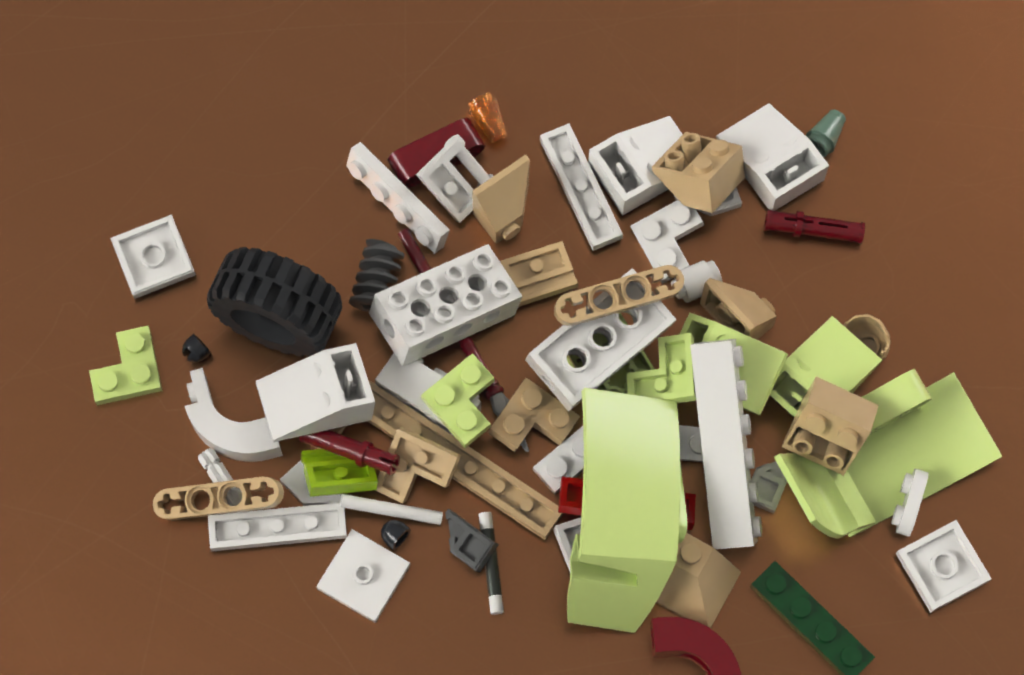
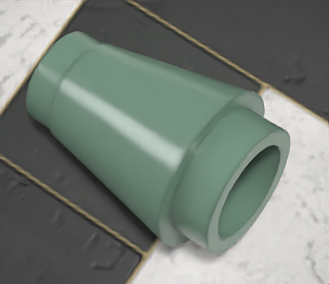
(827, 132)

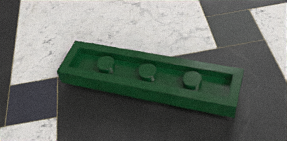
(812, 621)

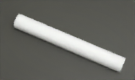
(391, 509)

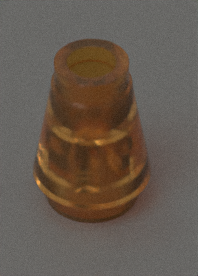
(487, 115)

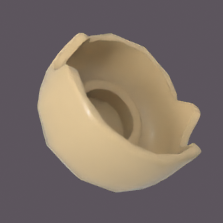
(871, 332)

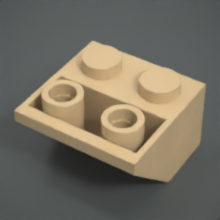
(701, 170)
(830, 426)

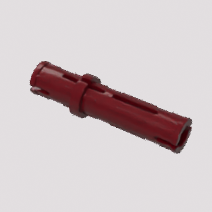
(814, 226)
(361, 452)

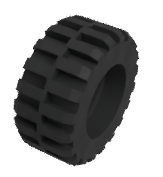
(274, 301)

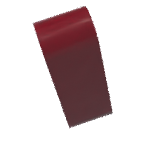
(414, 156)

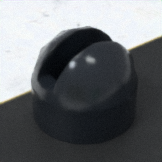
(195, 349)
(394, 533)

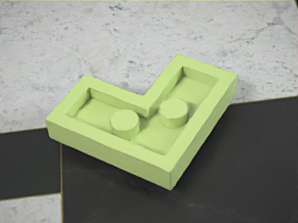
(675, 374)
(135, 375)
(452, 398)

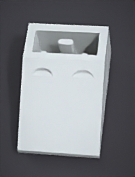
(776, 156)
(626, 162)
(317, 394)

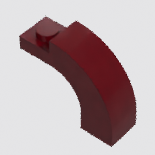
(692, 641)

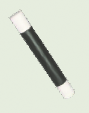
(491, 567)

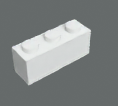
(410, 383)

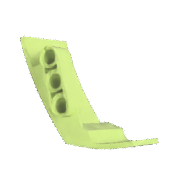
(912, 429)
(629, 509)

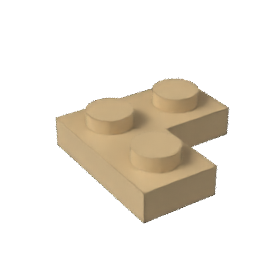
(532, 408)
(417, 457)

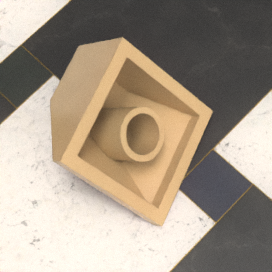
(502, 201)
(738, 308)
(698, 582)

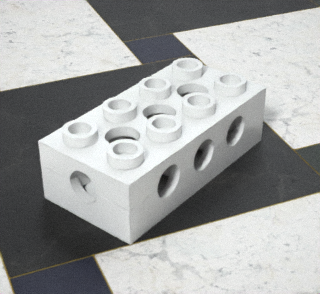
(445, 304)
(599, 362)

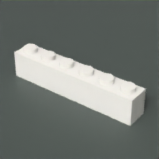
(724, 444)

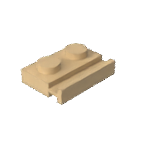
(541, 272)

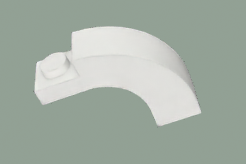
(232, 439)

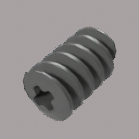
(374, 272)

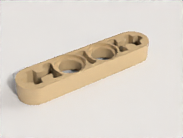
(617, 291)
(218, 502)

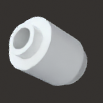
(695, 278)

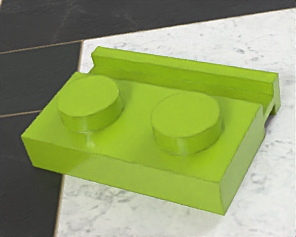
(334, 474)

